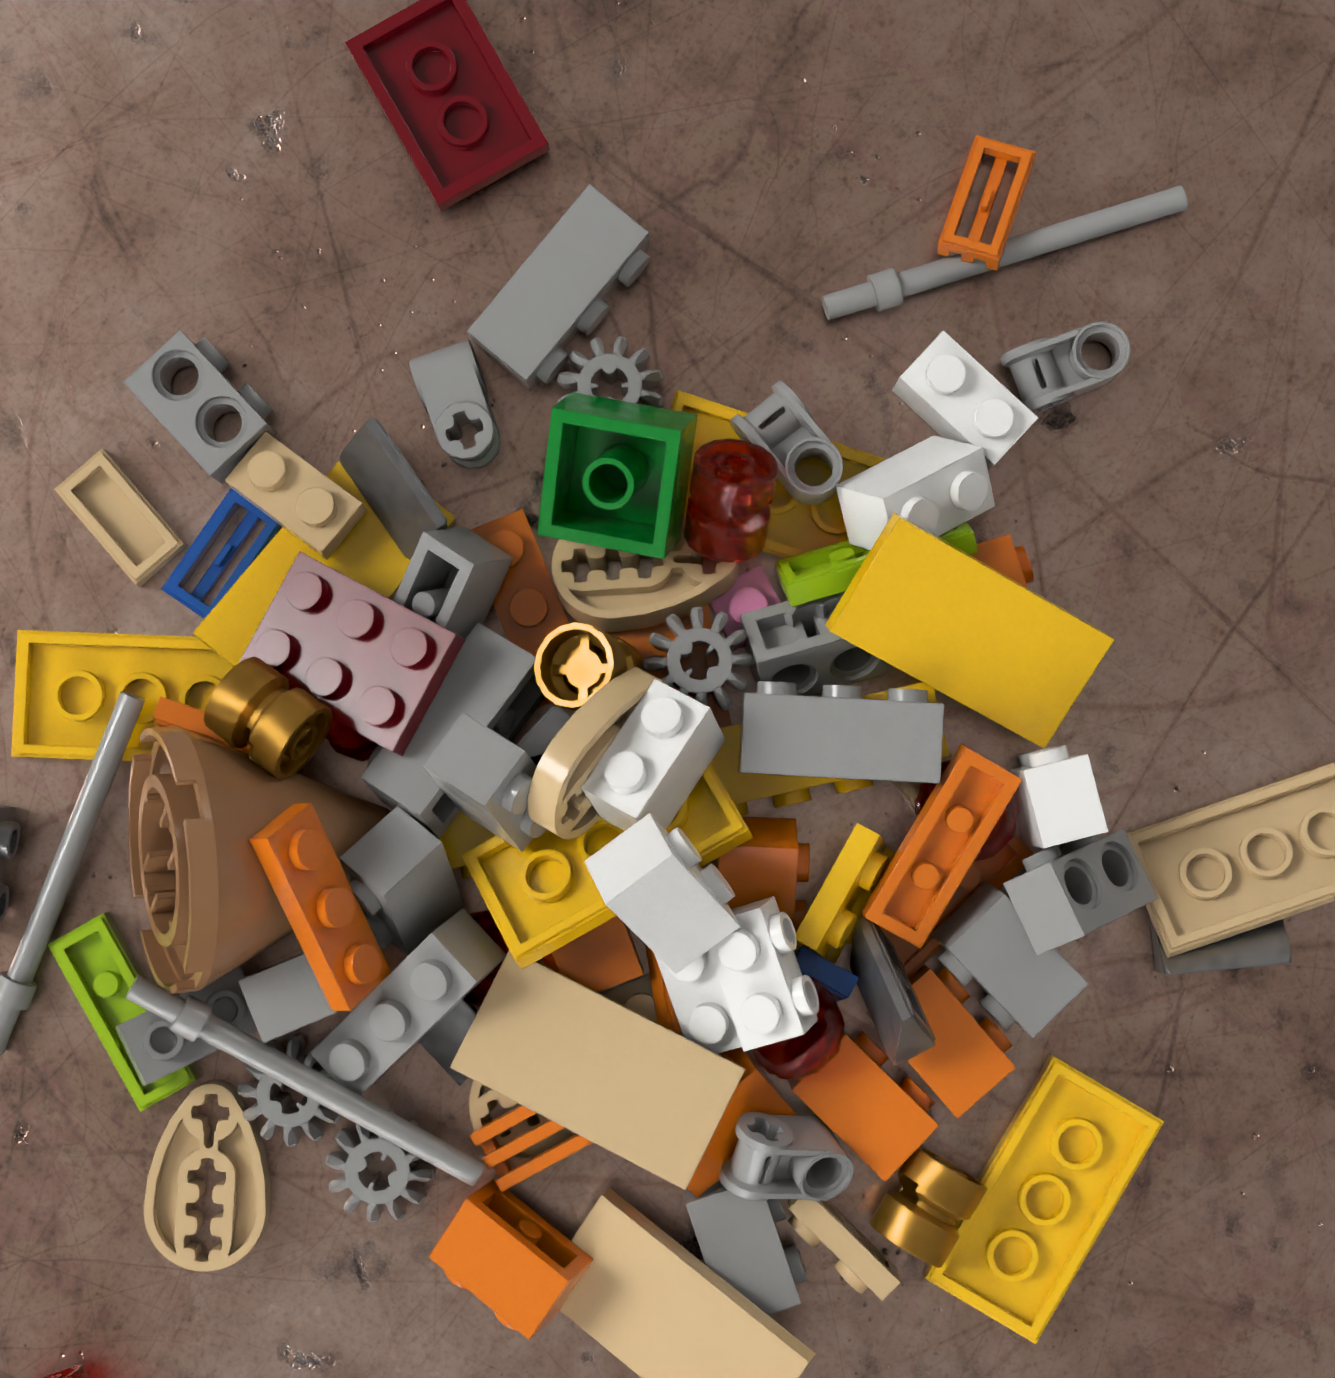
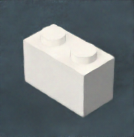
(963, 399)
(929, 484)
(654, 759)
(1057, 798)
(663, 893)

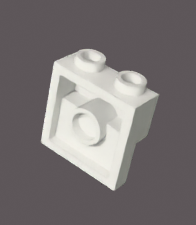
(745, 986)

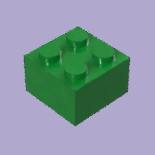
(616, 474)

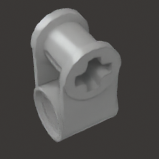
(1054, 370)
(456, 396)
(791, 440)
(790, 1157)

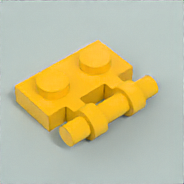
(845, 891)

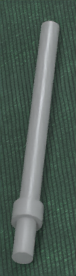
(887, 288)
(18, 984)
(194, 1019)

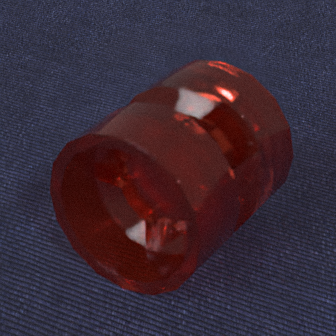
(730, 500)

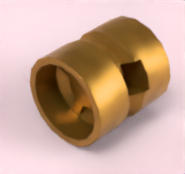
(579, 662)
(260, 711)
(927, 1206)

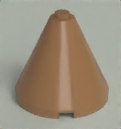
(193, 857)

